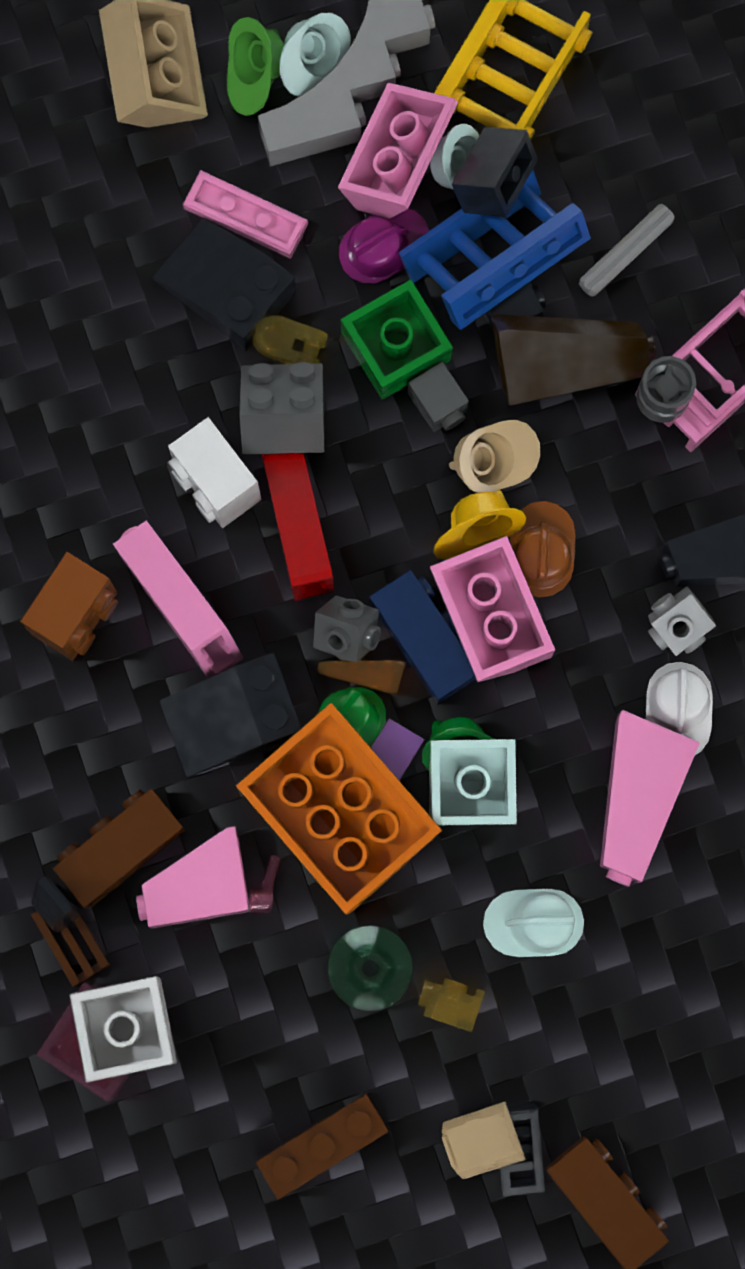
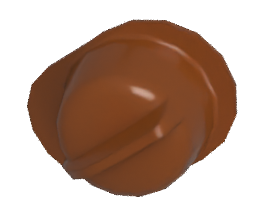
(545, 548)

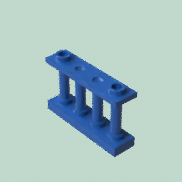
(506, 272)

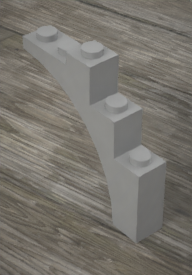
(333, 110)

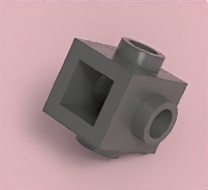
(346, 628)

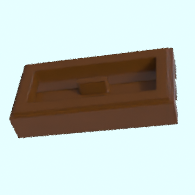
(88, 970)

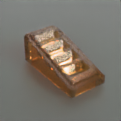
(376, 675)

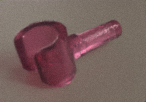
(262, 900)

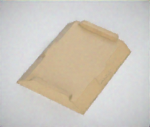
(481, 1141)

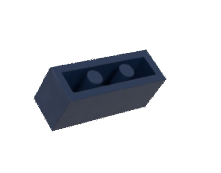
(424, 635)

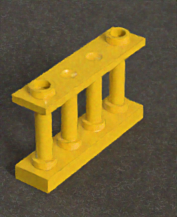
(490, 33)

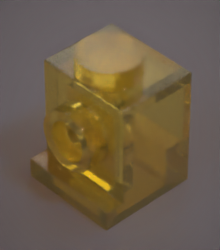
(451, 1004)

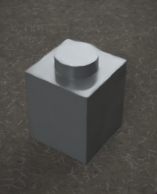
(439, 398)

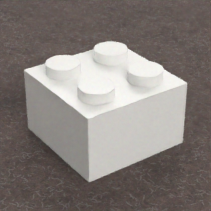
(214, 472)
(123, 1029)

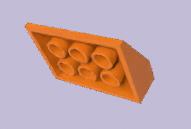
(339, 809)

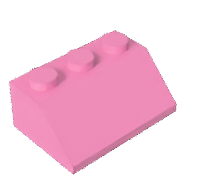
(396, 150)
(493, 610)

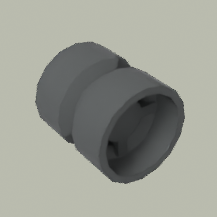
(666, 389)

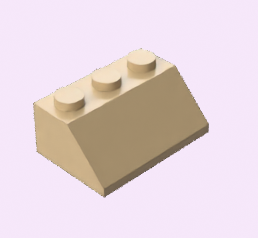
(152, 62)

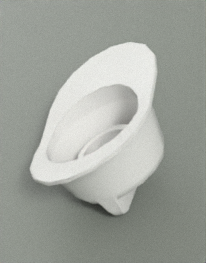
(681, 701)

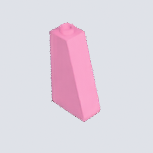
(178, 600)
(642, 789)

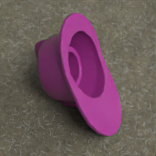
(373, 245)

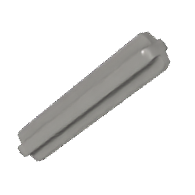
(626, 250)

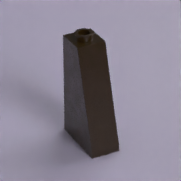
(566, 355)

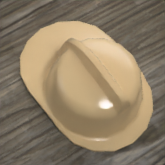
(497, 456)

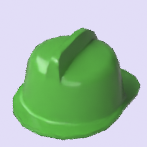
(252, 64)

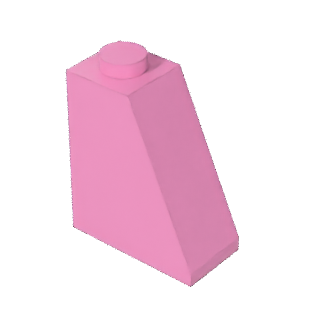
(198, 886)

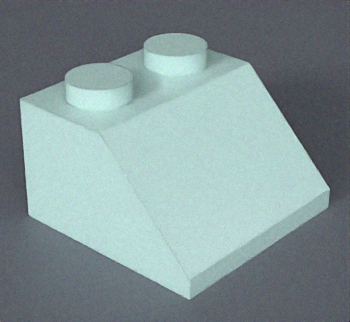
(472, 782)

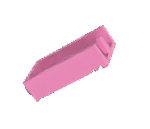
(700, 416)

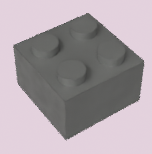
(282, 408)

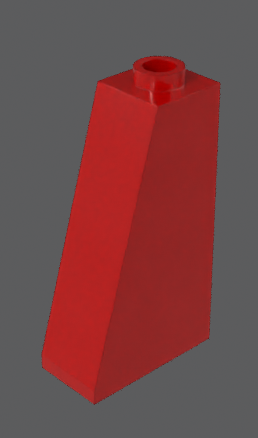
(298, 525)

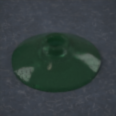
(361, 946)

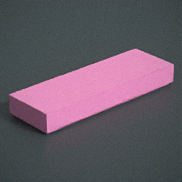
(245, 214)

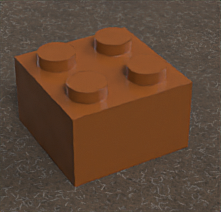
(71, 607)

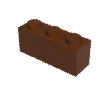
(117, 848)
(322, 1146)
(608, 1203)

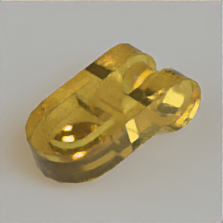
(276, 337)

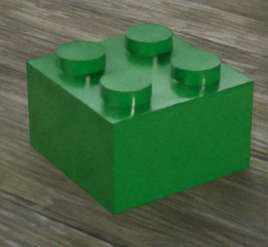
(396, 339)

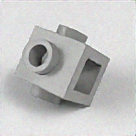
(677, 608)

